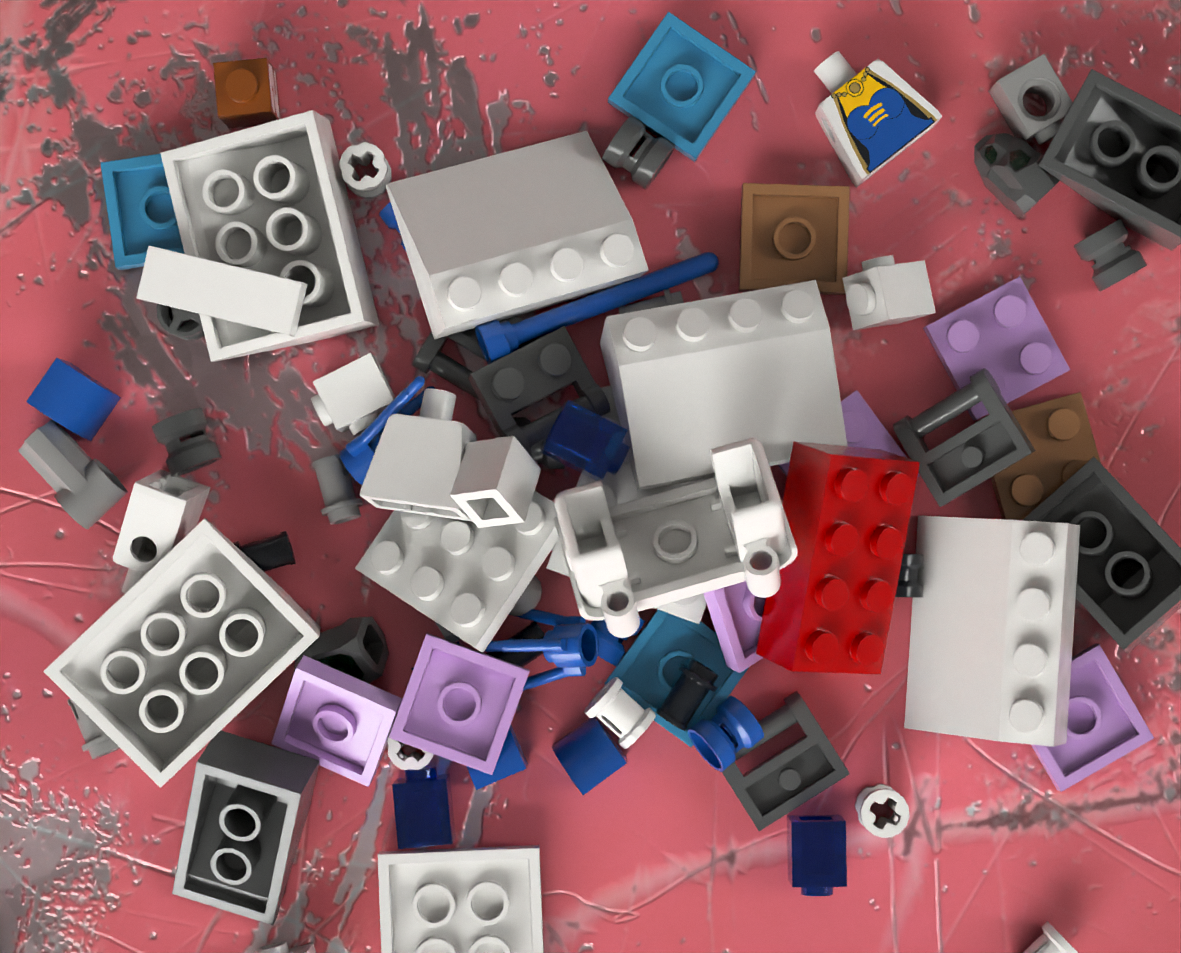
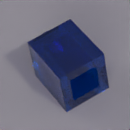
(586, 442)
(423, 809)
(816, 853)

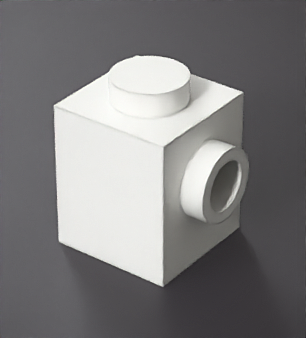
(888, 293)
(352, 395)
(496, 482)

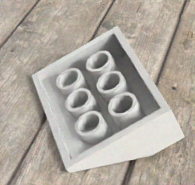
(278, 208)
(515, 233)
(722, 375)
(993, 629)
(183, 651)

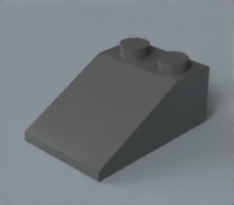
(1122, 157)
(1124, 557)
(244, 825)

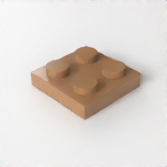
(793, 236)
(1062, 447)

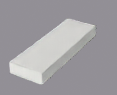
(221, 291)

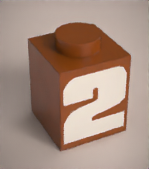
(246, 92)

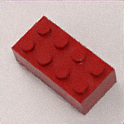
(850, 536)

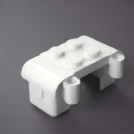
(676, 539)

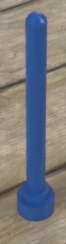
(504, 338)

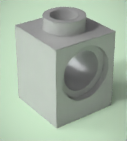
(1034, 78)

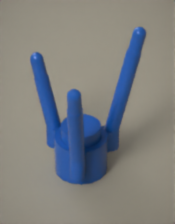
(360, 451)
(569, 646)

